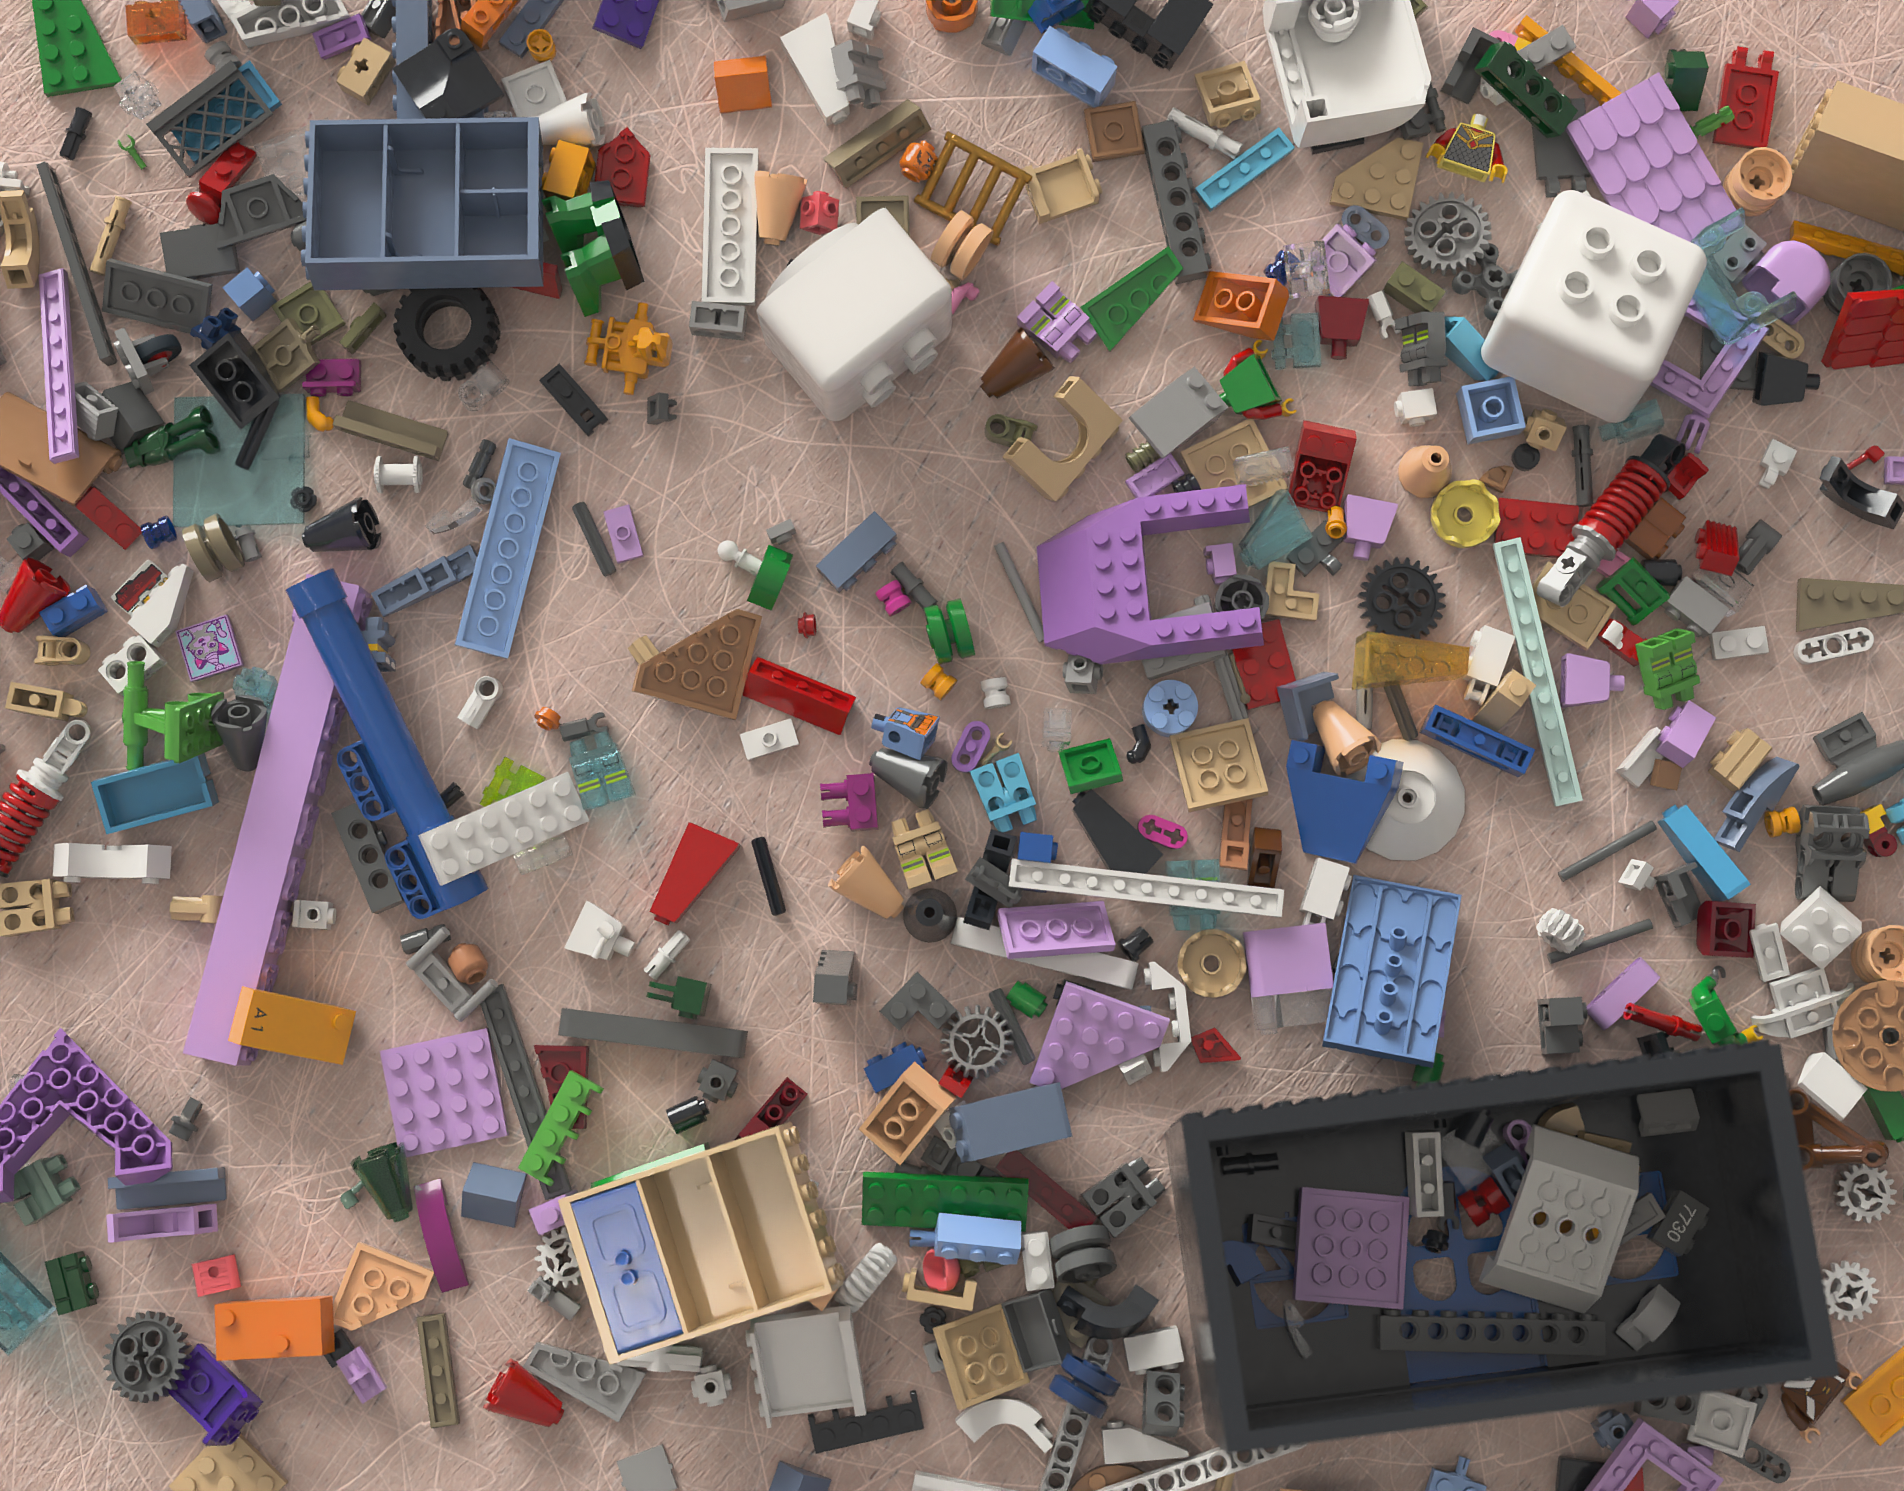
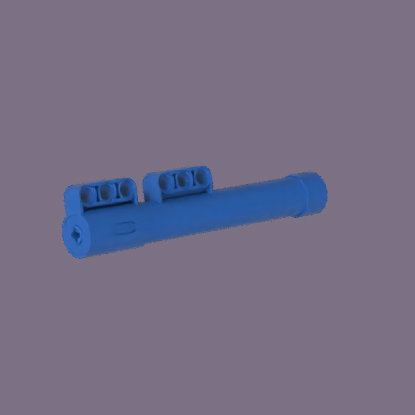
(386, 747)

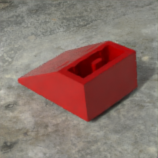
(1321, 465)

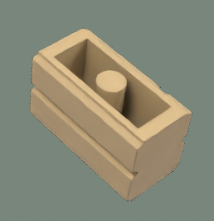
(1739, 759)

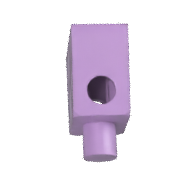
(1367, 523)
(1586, 681)
(548, 1215)

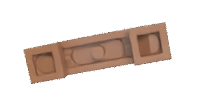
(1235, 835)

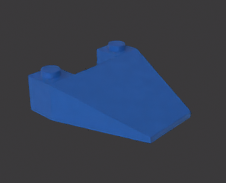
(1336, 812)

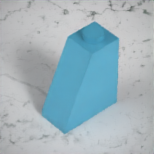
(1464, 348)

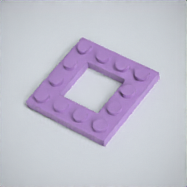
(1707, 393)
(1646, 1443)

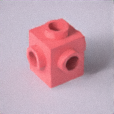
(819, 213)

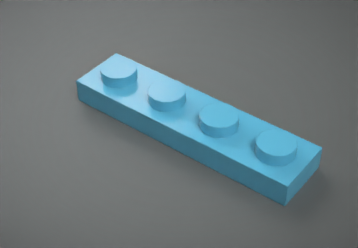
(1244, 169)

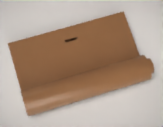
(26, 452)

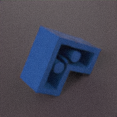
(1036, 848)

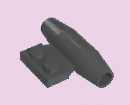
(1858, 760)

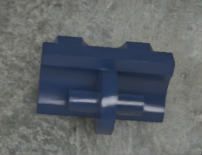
(215, 327)

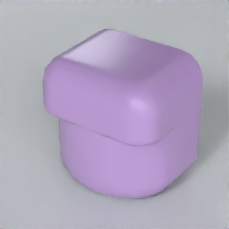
(1787, 269)

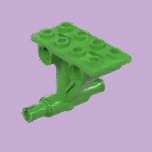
(185, 724)

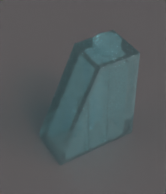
(1274, 532)

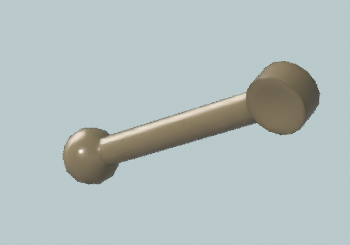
(1244, 698)

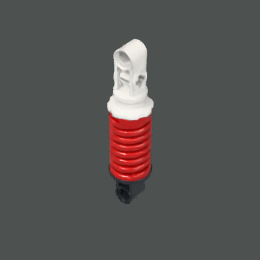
(36, 795)

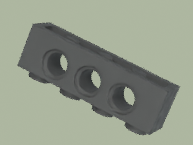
(347, 822)

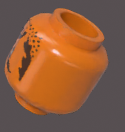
(918, 161)

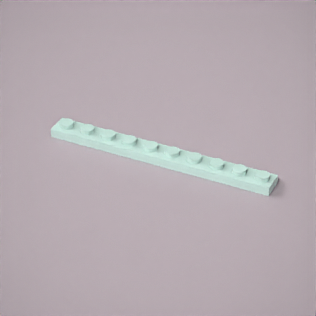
(1537, 669)

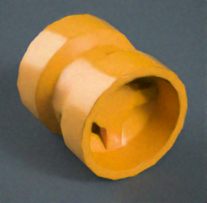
(537, 42)
(938, 681)
(1782, 822)

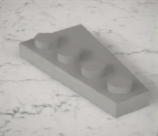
(586, 1378)

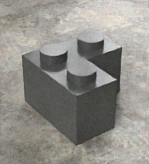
(915, 997)
(1560, 1023)

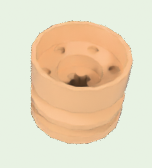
(1758, 180)
(1866, 950)

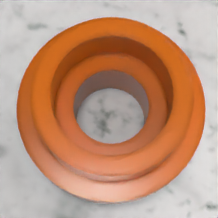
(547, 719)

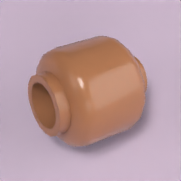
(468, 963)

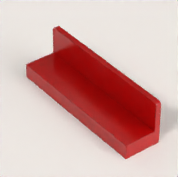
(798, 695)

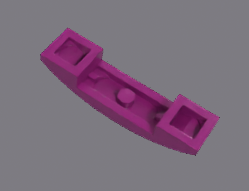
(439, 1236)

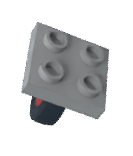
(146, 356)

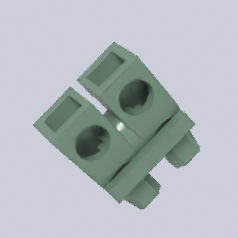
(46, 1189)

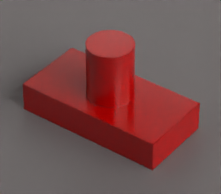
(955, 1081)

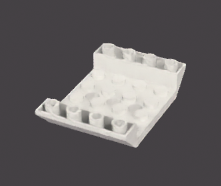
(1573, 1183)

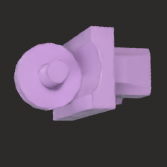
(361, 1374)

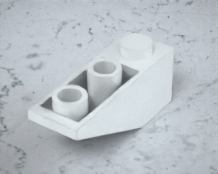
(162, 612)

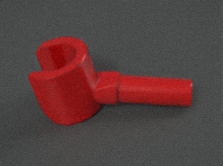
(1872, 453)

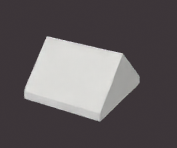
(1830, 1085)

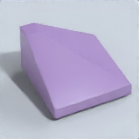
(1700, 1452)

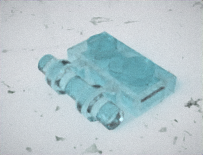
(1305, 342)

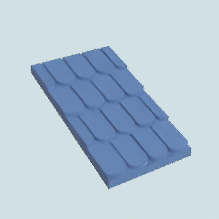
(1392, 971)

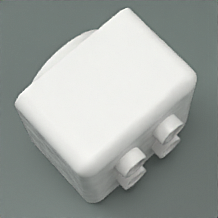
(1594, 306)
(856, 314)

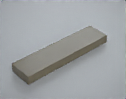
(438, 1370)

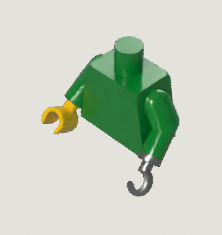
(1714, 1015)

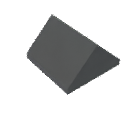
(134, 415)

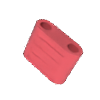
(216, 1275)

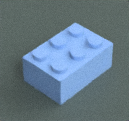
(1074, 67)

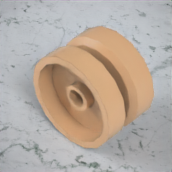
(961, 245)

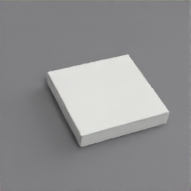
(534, 90)
(1723, 1422)

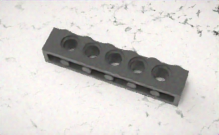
(1166, 135)

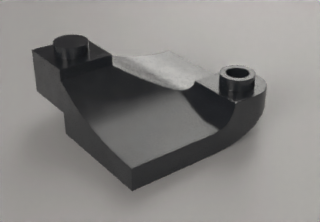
(448, 78)

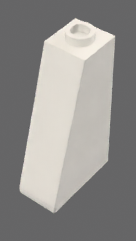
(812, 59)

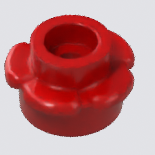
(807, 625)

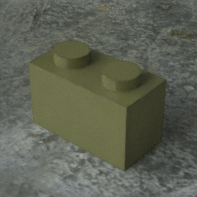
(1413, 289)

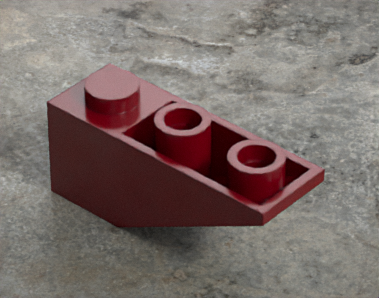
(775, 1109)

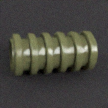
(1141, 457)

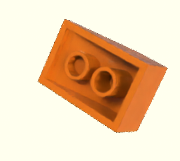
(1242, 304)

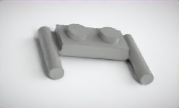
(442, 981)

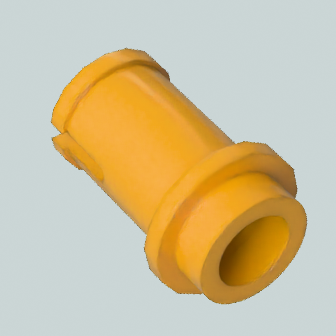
(1336, 526)

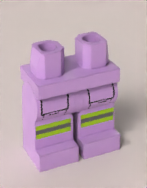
(1056, 323)

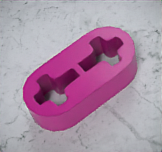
(1164, 825)

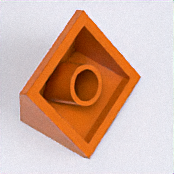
(742, 84)

